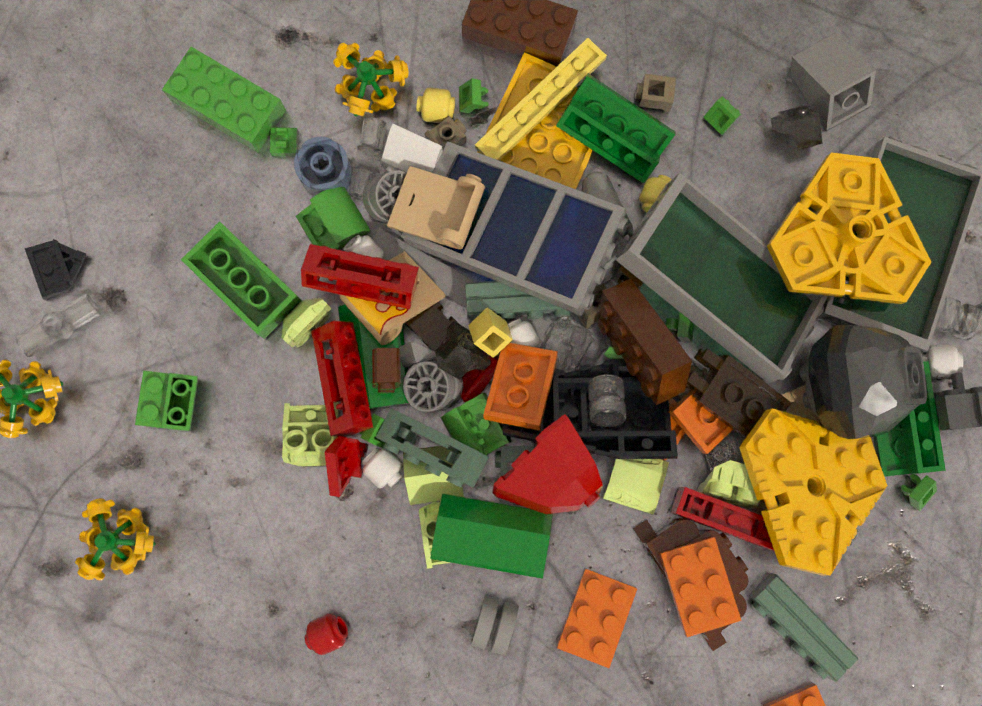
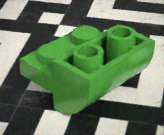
(332, 219)
(166, 400)
(469, 427)

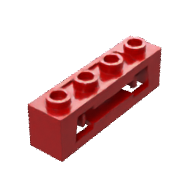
(359, 276)
(342, 379)
(721, 516)

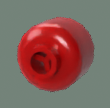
(326, 634)

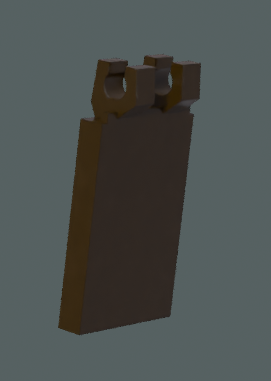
(733, 392)

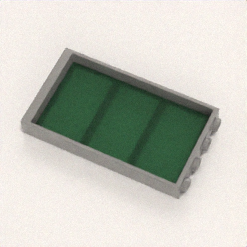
(940, 204)
(721, 279)

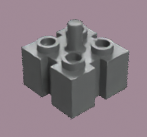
(959, 406)

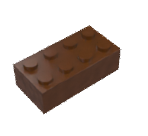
(521, 26)
(643, 342)

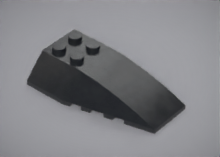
(641, 436)

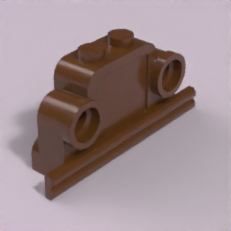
(683, 532)

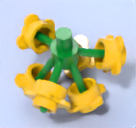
(368, 72)
(16, 396)
(101, 540)

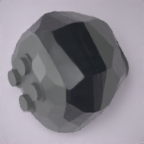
(862, 380)

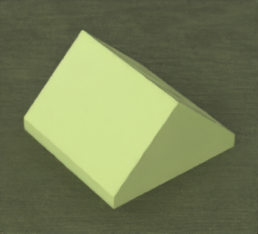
(425, 486)

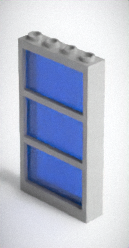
(531, 231)

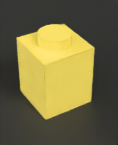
(490, 332)

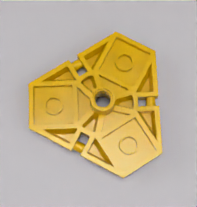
(820, 247)
(817, 485)

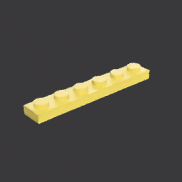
(541, 101)

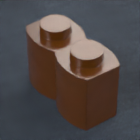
(386, 369)

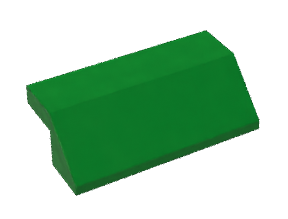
(615, 128)
(366, 343)
(915, 441)
(491, 536)

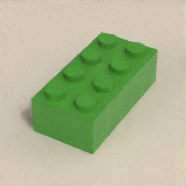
(224, 99)
(241, 280)

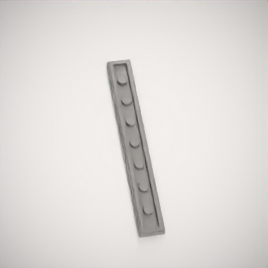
(445, 277)

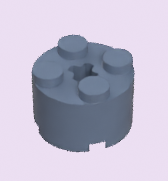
(320, 152)

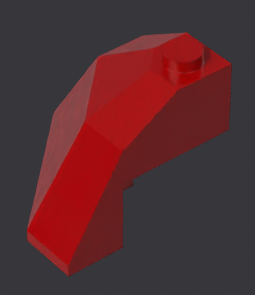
(554, 475)

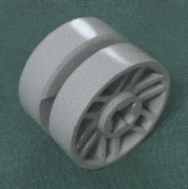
(381, 194)
(431, 388)
(495, 625)

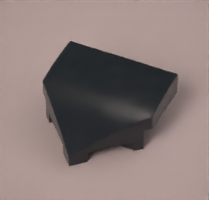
(54, 267)

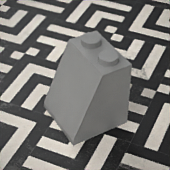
(834, 79)

